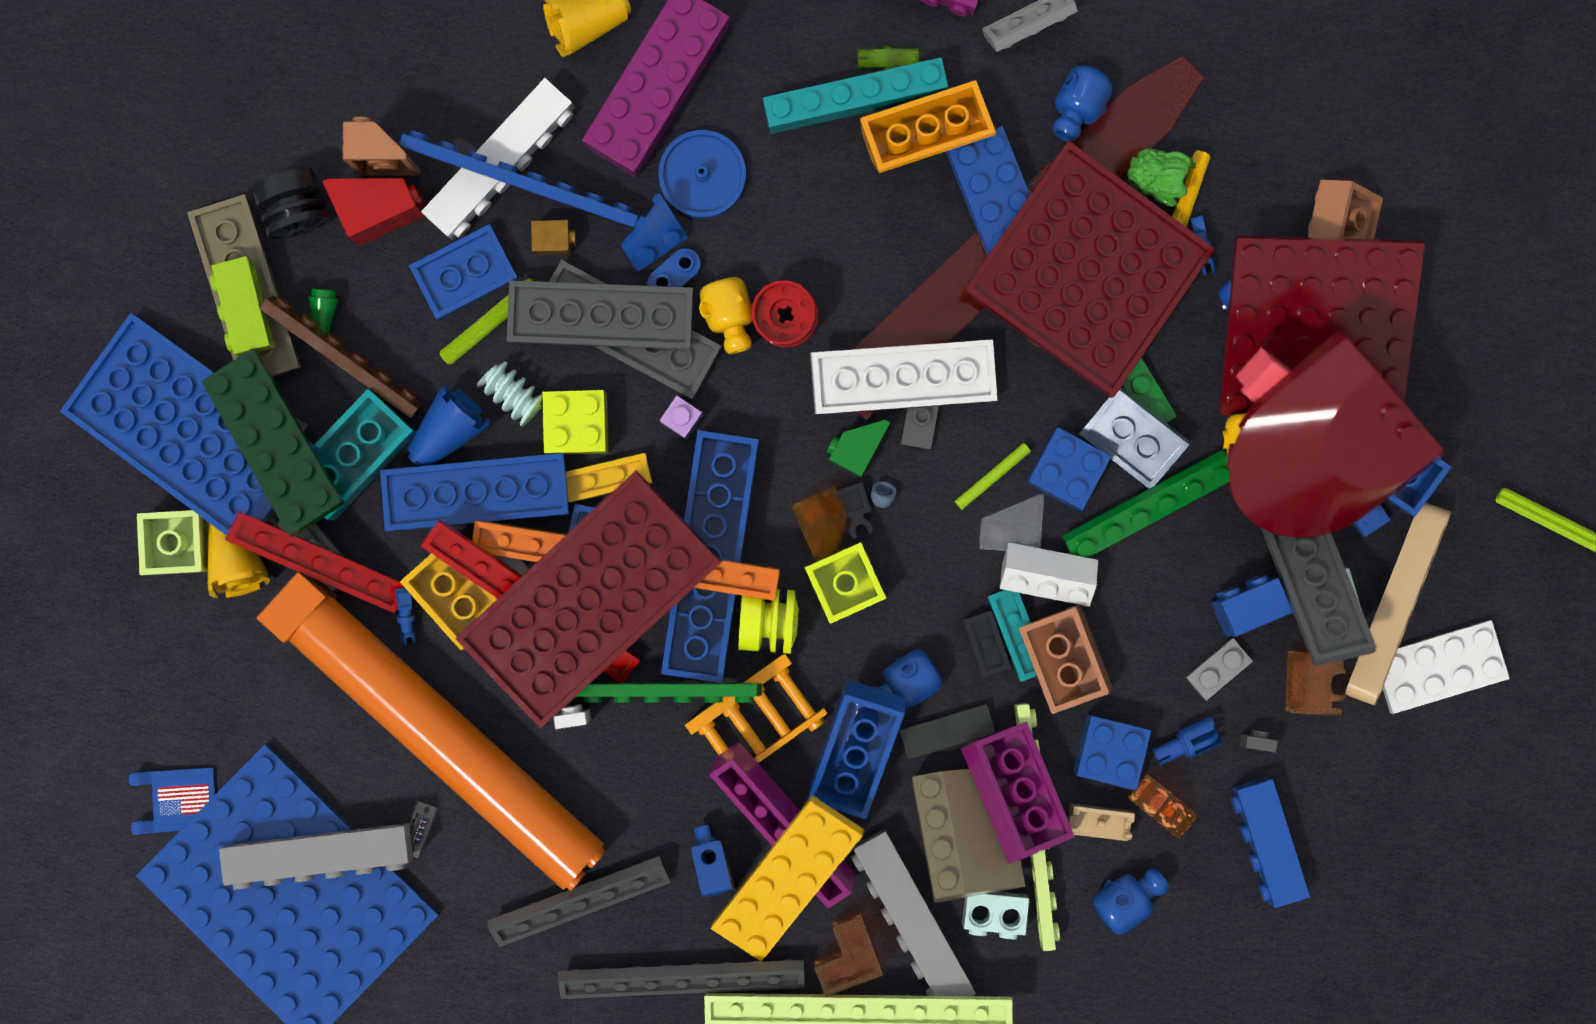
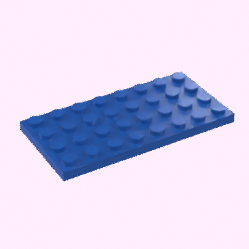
(156, 415)

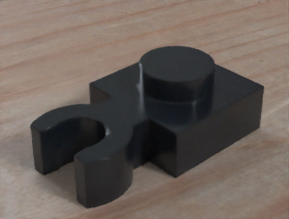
(855, 505)

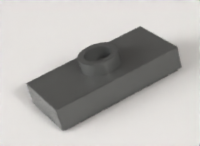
(919, 426)

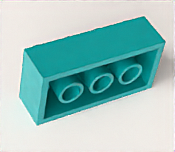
(361, 446)

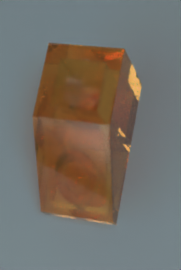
(822, 522)

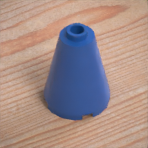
(446, 427)

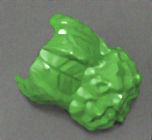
(1160, 175)

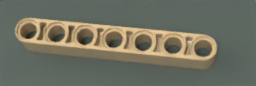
(1398, 602)

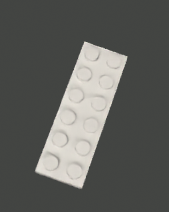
(903, 376)

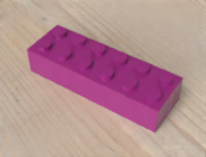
(656, 83)

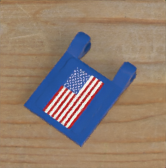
(176, 797)

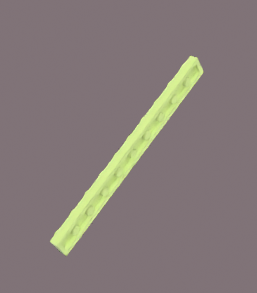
(855, 1009)

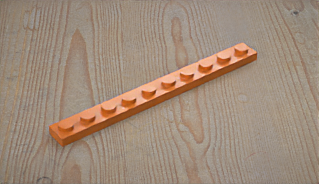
(533, 544)

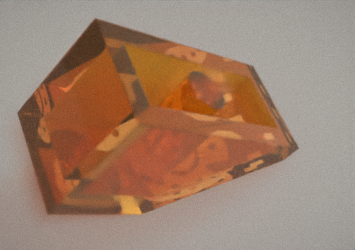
(1163, 806)

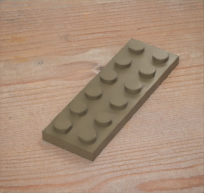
(228, 233)

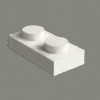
(572, 716)

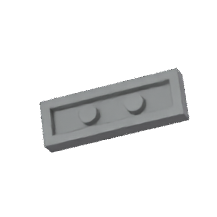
(1027, 22)

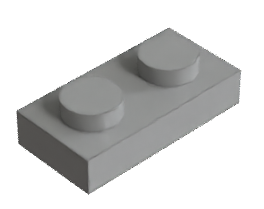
(1218, 669)

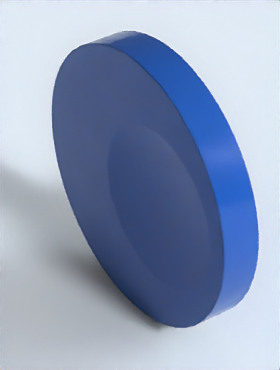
(702, 174)

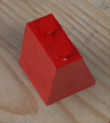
(374, 206)

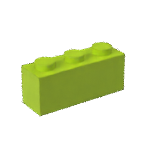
(240, 304)

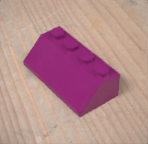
(1017, 792)

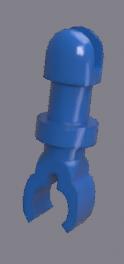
(1200, 230)
(405, 616)

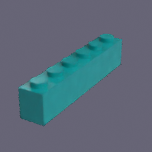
(854, 95)

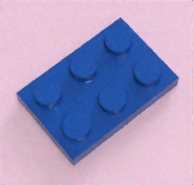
(463, 272)

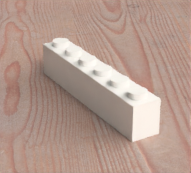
(511, 143)

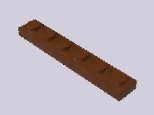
(332, 348)

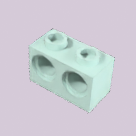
(997, 904)

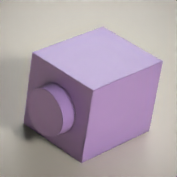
(681, 417)

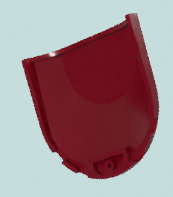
(1325, 446)

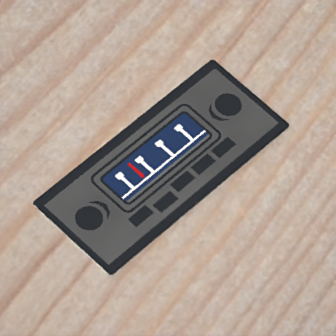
(420, 825)

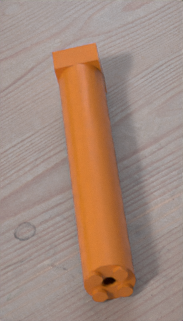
(432, 729)

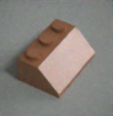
(373, 151)
(1344, 211)
(1066, 659)

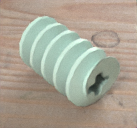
(512, 392)

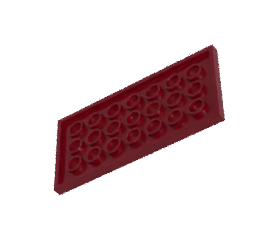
(588, 599)

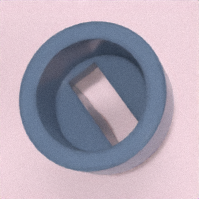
(883, 494)

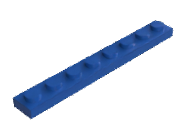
(506, 173)

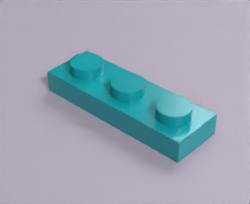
(1011, 615)

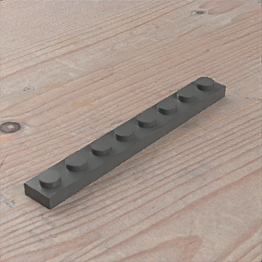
(681, 979)

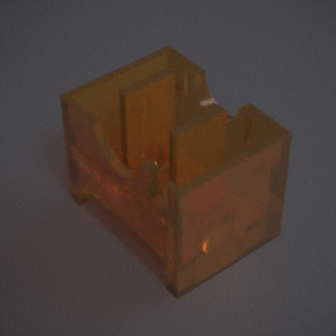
(1309, 686)

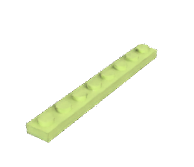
(1041, 870)

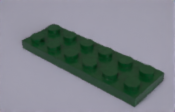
(273, 442)

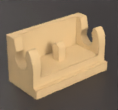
(1101, 822)

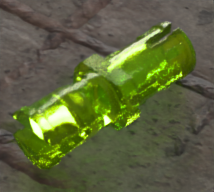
(887, 57)

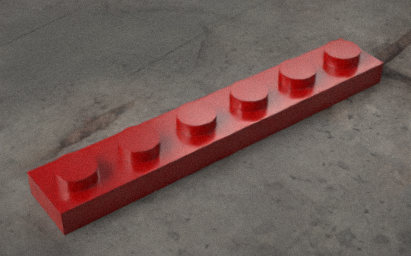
(314, 561)

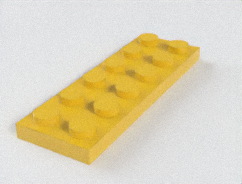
(787, 878)

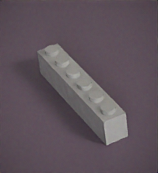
(316, 854)
(911, 916)

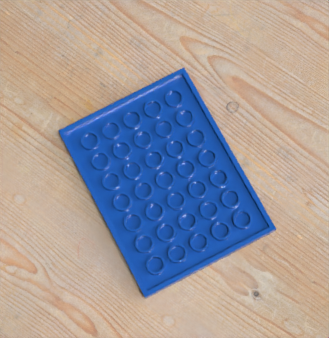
(293, 943)

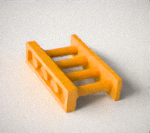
(779, 672)

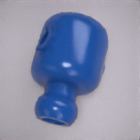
(1081, 101)
(912, 677)
(1127, 901)

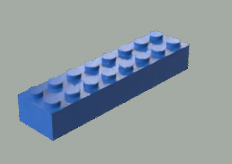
(718, 515)

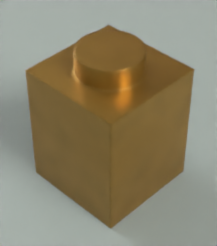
(552, 237)

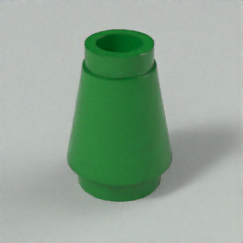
(323, 307)

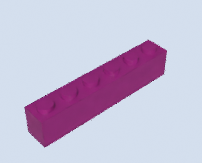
(770, 810)

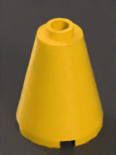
(583, 21)
(232, 567)

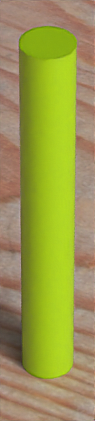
(992, 476)

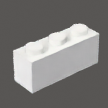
(1049, 574)

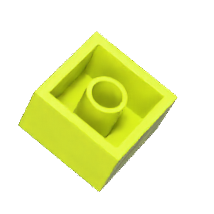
(575, 422)
(845, 583)

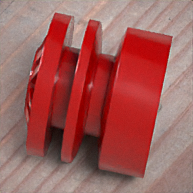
(779, 297)

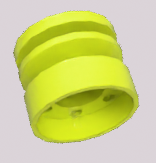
(768, 620)

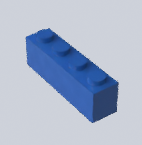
(1270, 842)

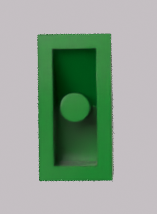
(857, 447)

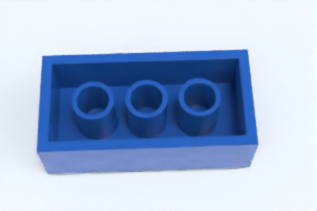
(857, 748)

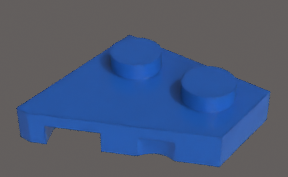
(653, 235)

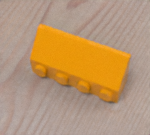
(926, 126)

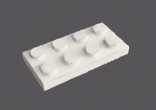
(1444, 667)

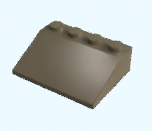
(960, 839)

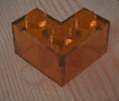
(856, 960)

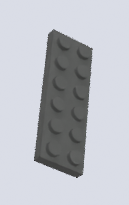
(600, 315)
(675, 368)
(1321, 597)

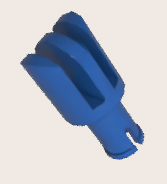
(1189, 741)

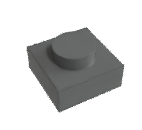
(1259, 740)

